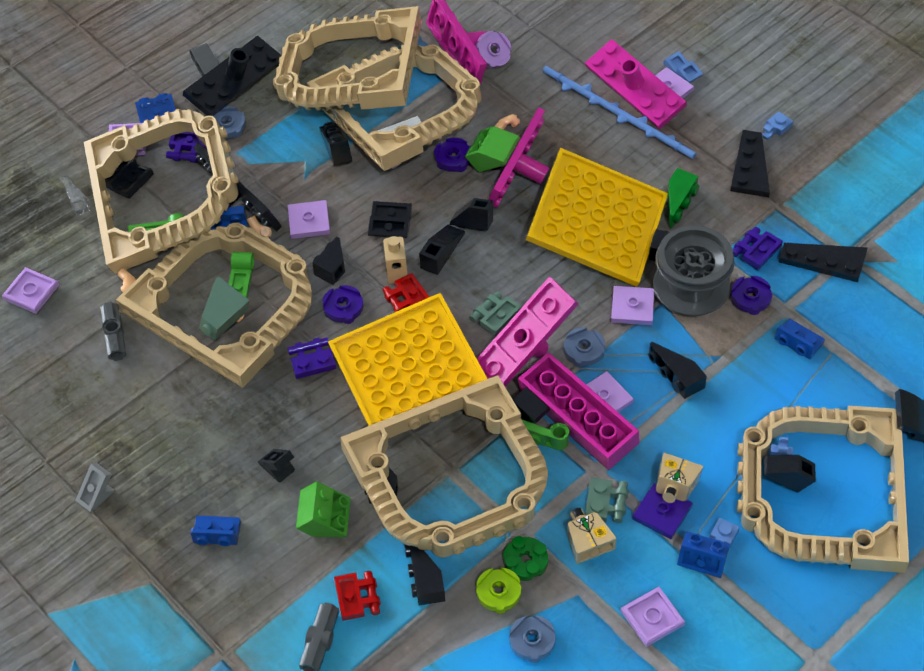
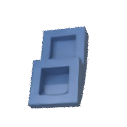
(682, 67)

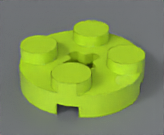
(498, 601)

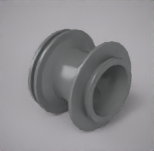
(704, 260)

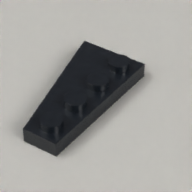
(750, 167)
(831, 260)

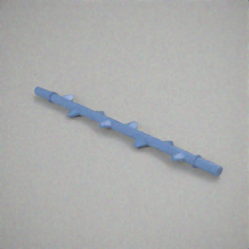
(623, 116)

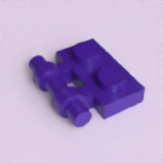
(181, 142)
(762, 249)
(313, 362)

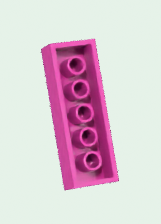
(584, 412)

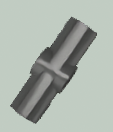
(113, 331)
(319, 637)

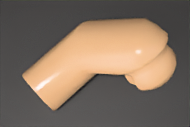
(510, 119)
(260, 229)
(127, 279)

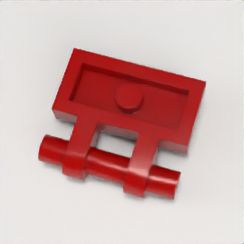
(409, 289)
(349, 595)

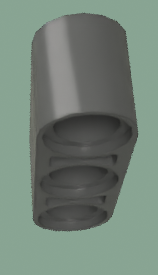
(203, 58)

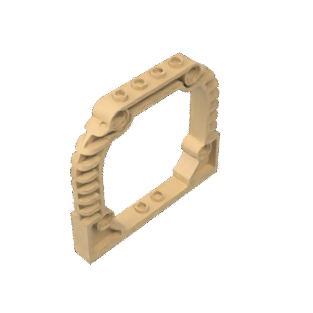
(372, 92)
(405, 142)
(111, 148)
(237, 360)
(484, 401)
(884, 548)

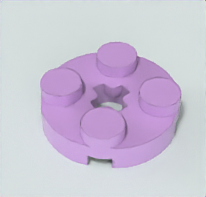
(503, 49)

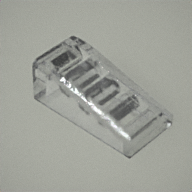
(77, 198)

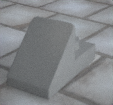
(94, 487)

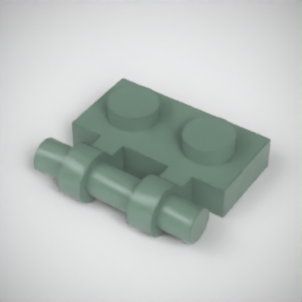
(499, 316)
(599, 498)

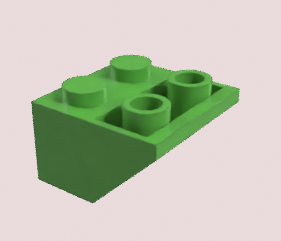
(492, 148)
(323, 511)

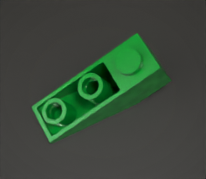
(680, 190)

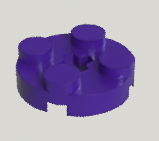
(452, 163)
(747, 303)
(343, 313)

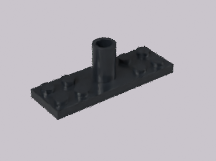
(232, 76)
(255, 206)

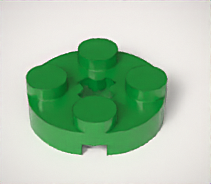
(526, 546)

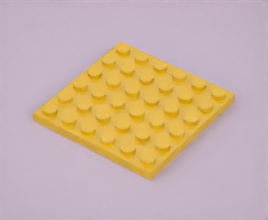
(597, 217)
(406, 359)

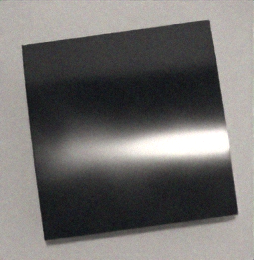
(128, 178)
(390, 219)
(910, 414)

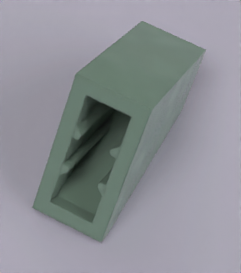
(222, 309)

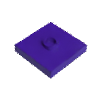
(661, 515)

